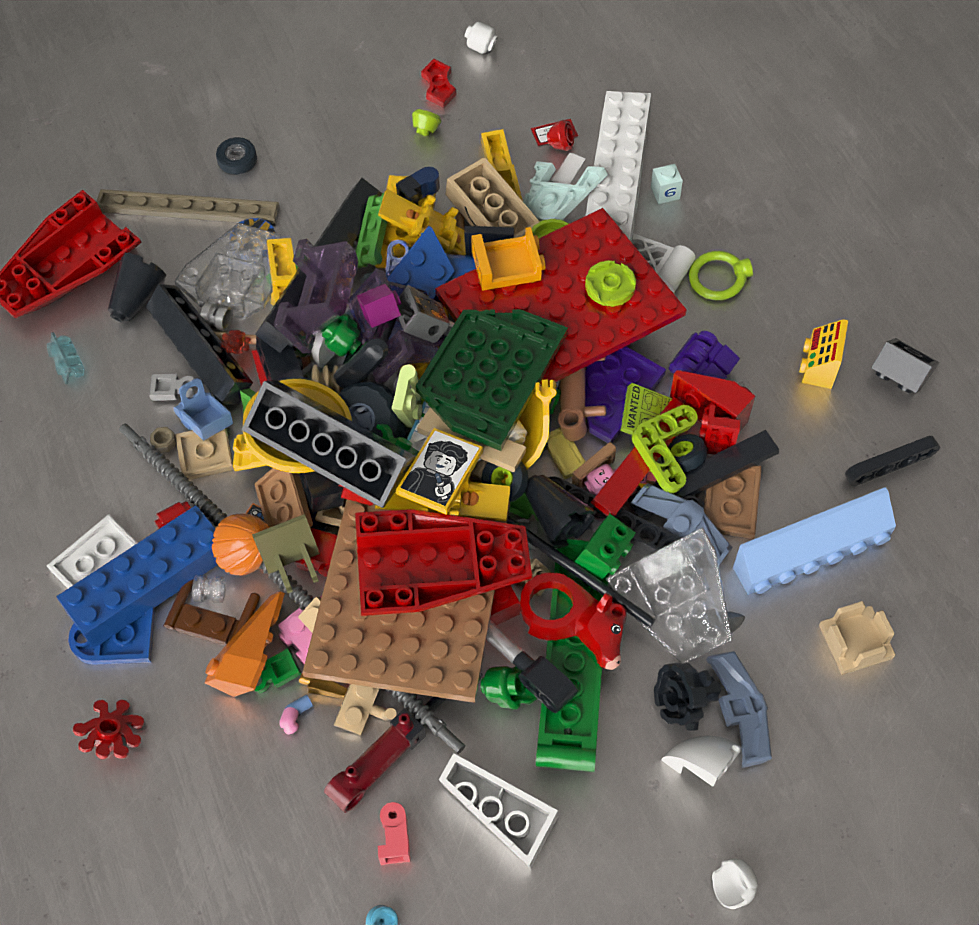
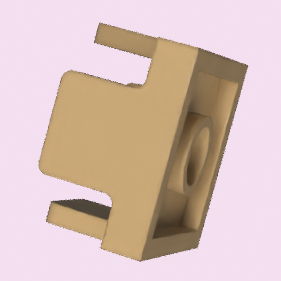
(858, 637)

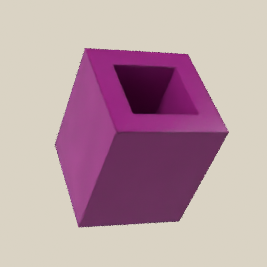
(379, 305)

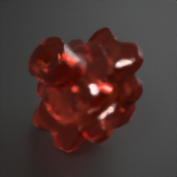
(235, 342)

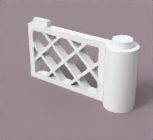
(672, 265)

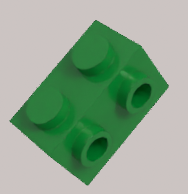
(605, 548)

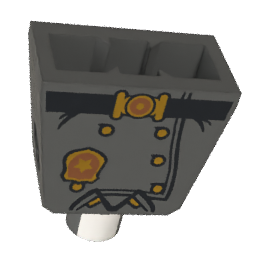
(422, 315)

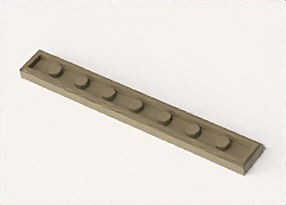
(186, 206)

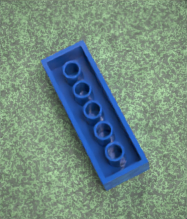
(141, 577)

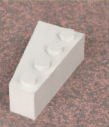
(505, 810)

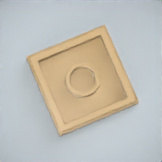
(204, 457)

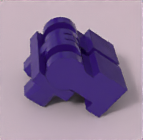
(705, 356)

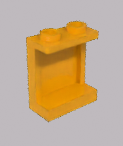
(507, 260)

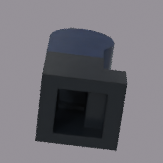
(419, 185)

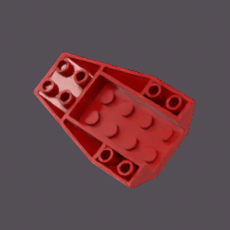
(62, 255)
(432, 559)

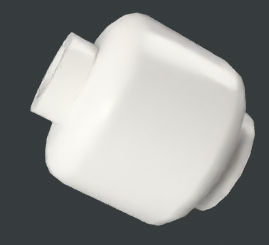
(481, 37)

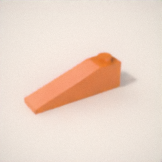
(242, 659)

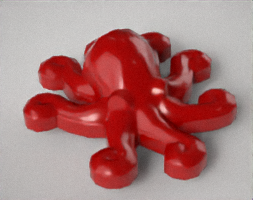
(108, 730)

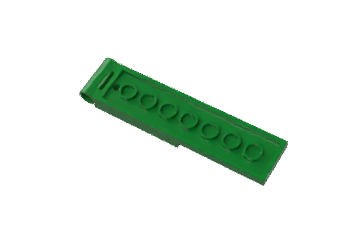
(570, 736)

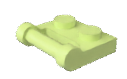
(406, 400)

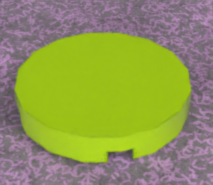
(610, 283)

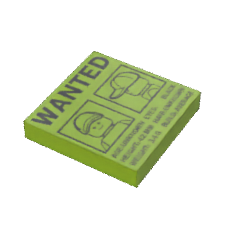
(641, 406)

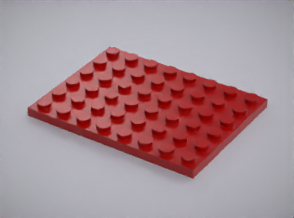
(563, 299)

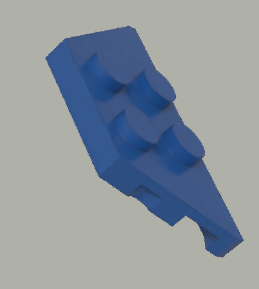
(424, 265)

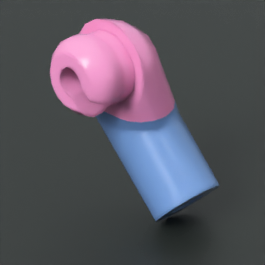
(291, 713)

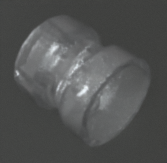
(210, 589)

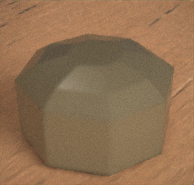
(163, 439)

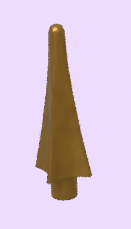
(323, 687)

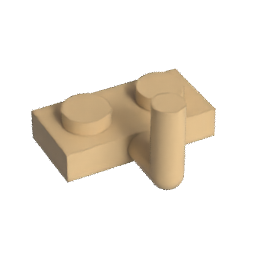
(357, 706)

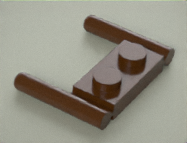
(206, 623)

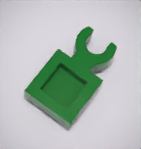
(279, 670)

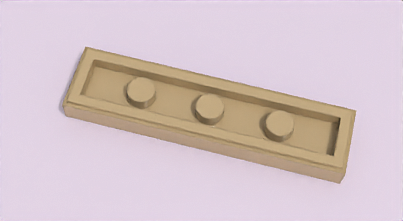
(507, 458)

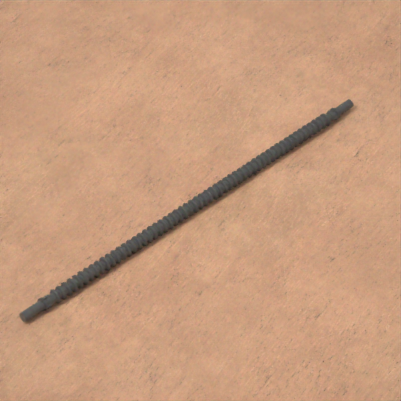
(300, 596)

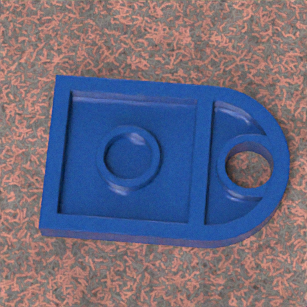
(127, 646)

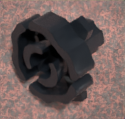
(684, 692)

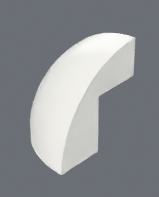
(703, 756)

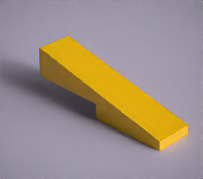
(498, 155)
(281, 264)

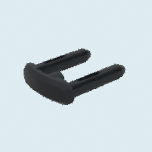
(366, 357)

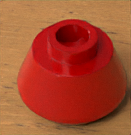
(561, 136)

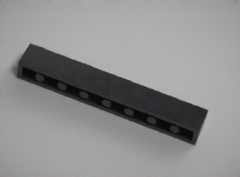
(319, 490)

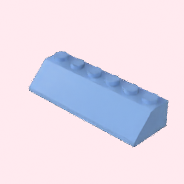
(815, 542)

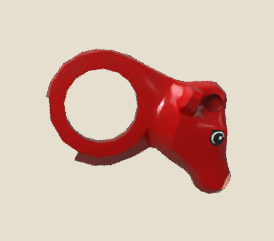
(592, 621)

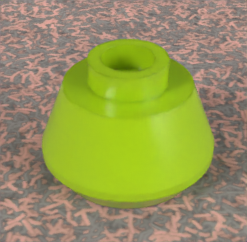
(425, 122)

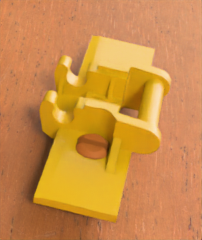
(416, 220)
(473, 501)

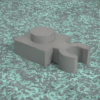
(167, 386)

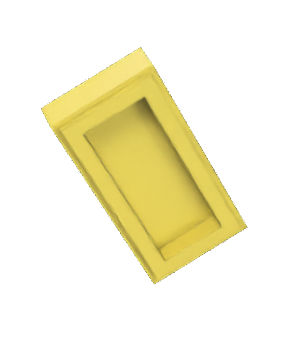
(564, 453)

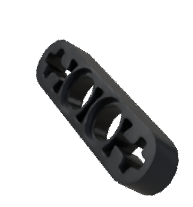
(892, 460)

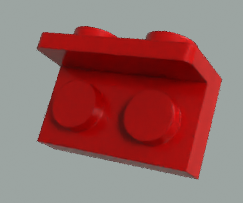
(718, 432)

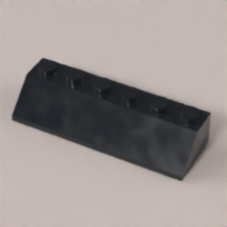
(327, 442)

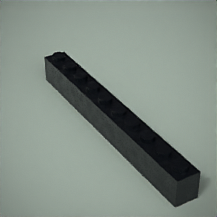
(343, 227)

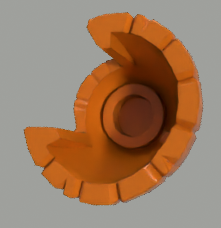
(235, 545)

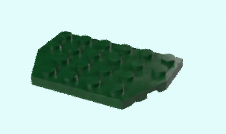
(489, 371)

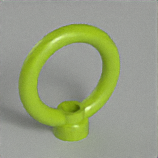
(742, 270)

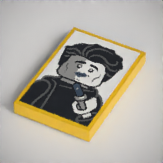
(439, 471)

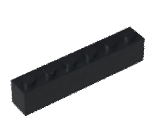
(198, 344)

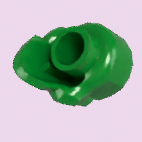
(342, 336)
(504, 687)

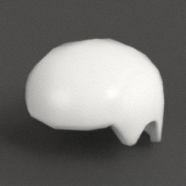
(735, 883)

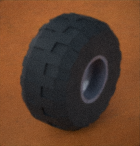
(372, 405)

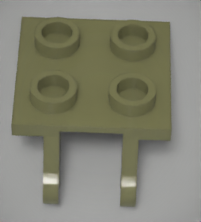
(285, 545)

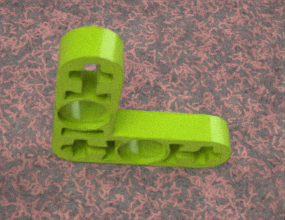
(657, 438)

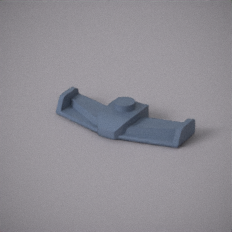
(682, 515)
(743, 707)

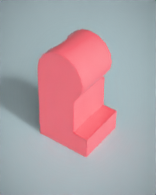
(396, 834)

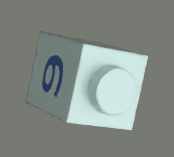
(666, 183)

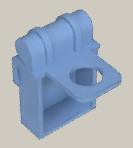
(202, 411)

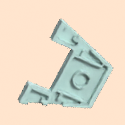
(557, 200)

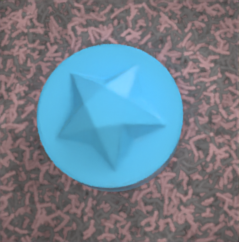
(381, 916)

